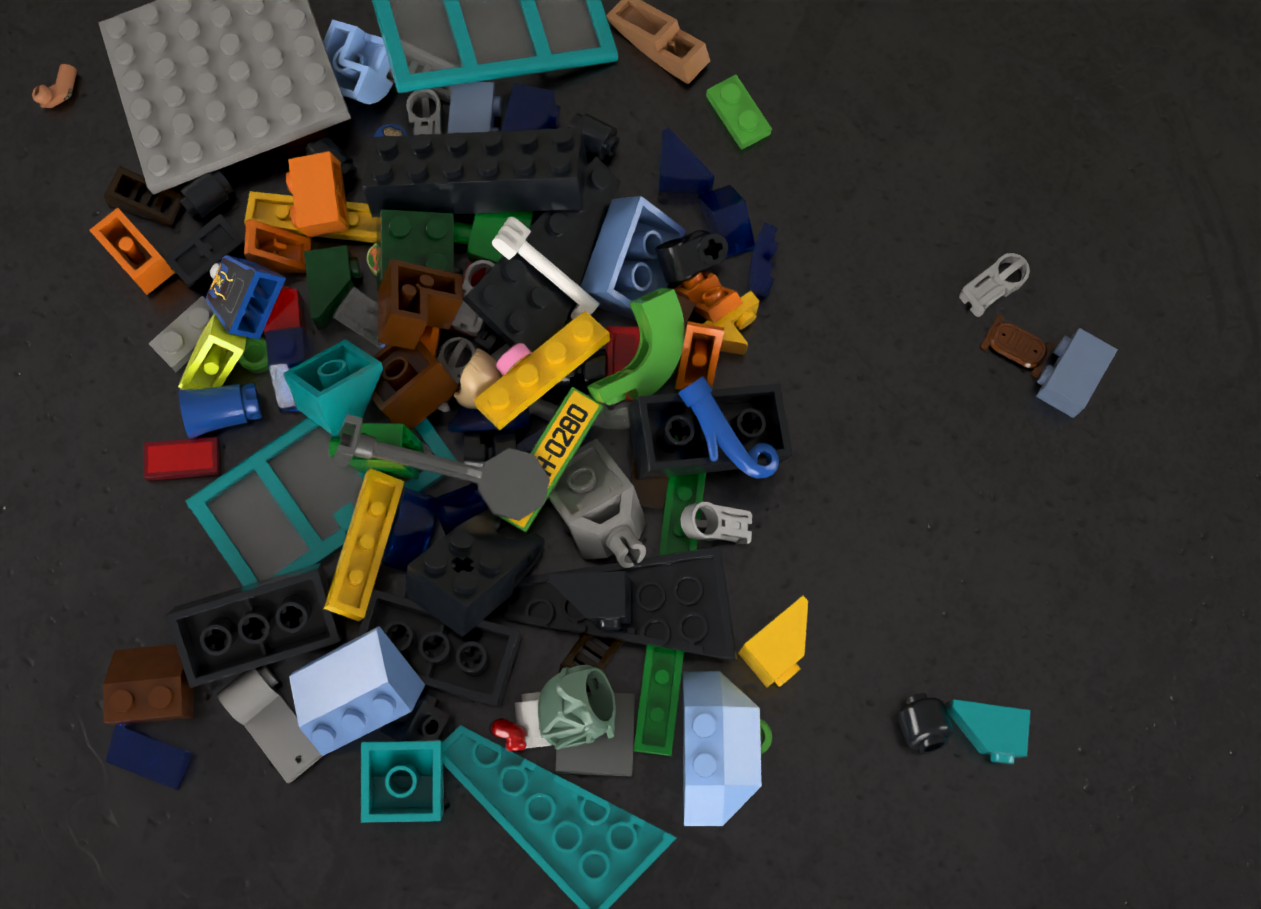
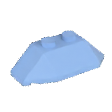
(718, 748)

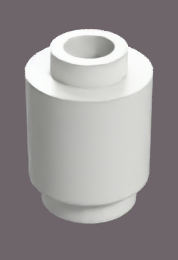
(527, 716)

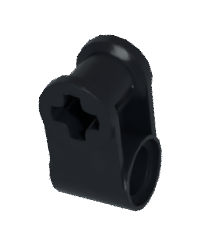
(686, 256)

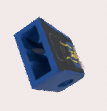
(243, 295)

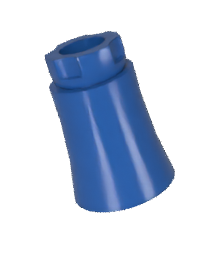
(218, 407)

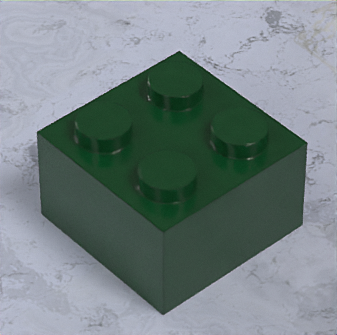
(415, 239)

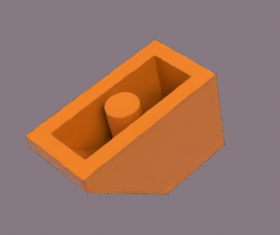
(699, 354)

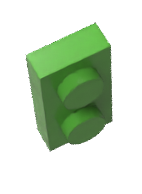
(738, 112)

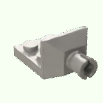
(600, 506)

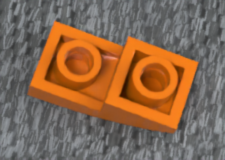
(710, 296)

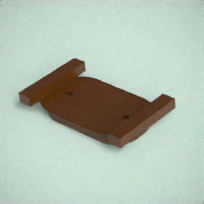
(1017, 345)

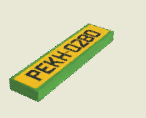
(562, 441)

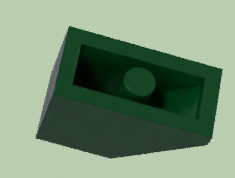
(329, 278)

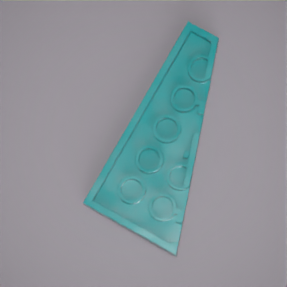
(570, 833)

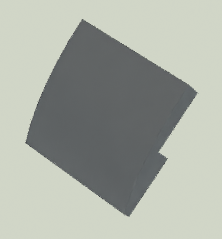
(604, 755)

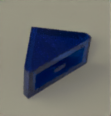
(681, 168)
(729, 217)

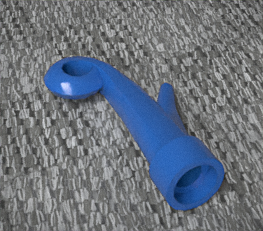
(719, 432)

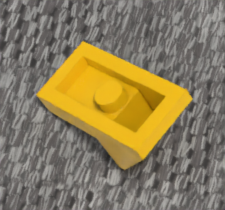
(739, 317)

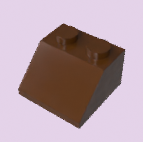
(411, 384)
(146, 687)

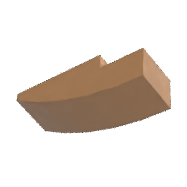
(660, 38)

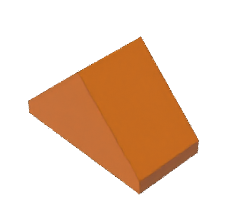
(275, 247)

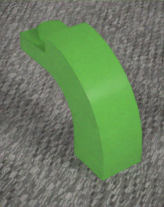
(658, 351)

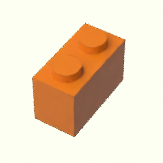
(317, 194)
(132, 251)

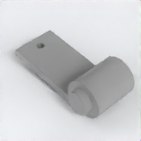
(270, 721)

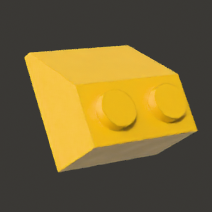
(778, 646)

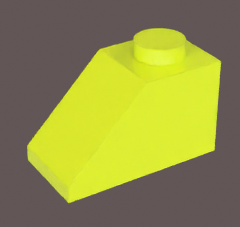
(212, 357)

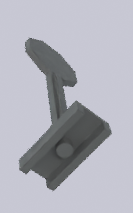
(509, 483)

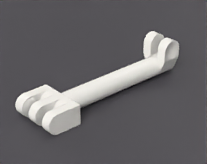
(512, 240)

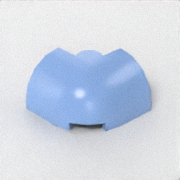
(358, 62)

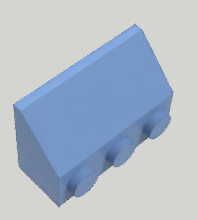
(625, 255)
(353, 691)

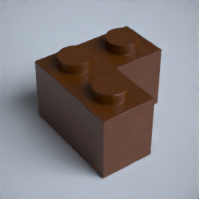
(413, 298)

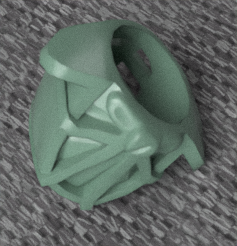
(570, 715)

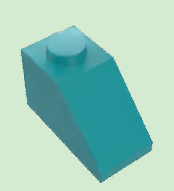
(993, 728)

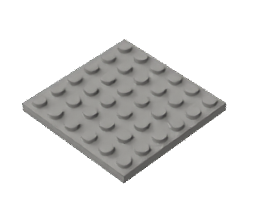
(219, 82)

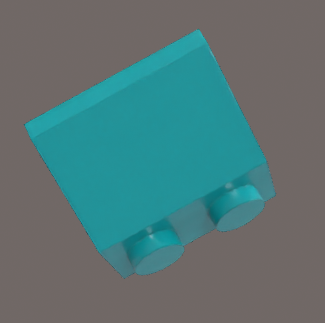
(334, 384)
(402, 781)

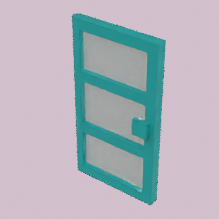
(489, 39)
(290, 503)

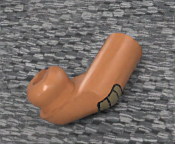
(60, 91)

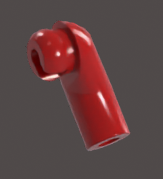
(513, 733)

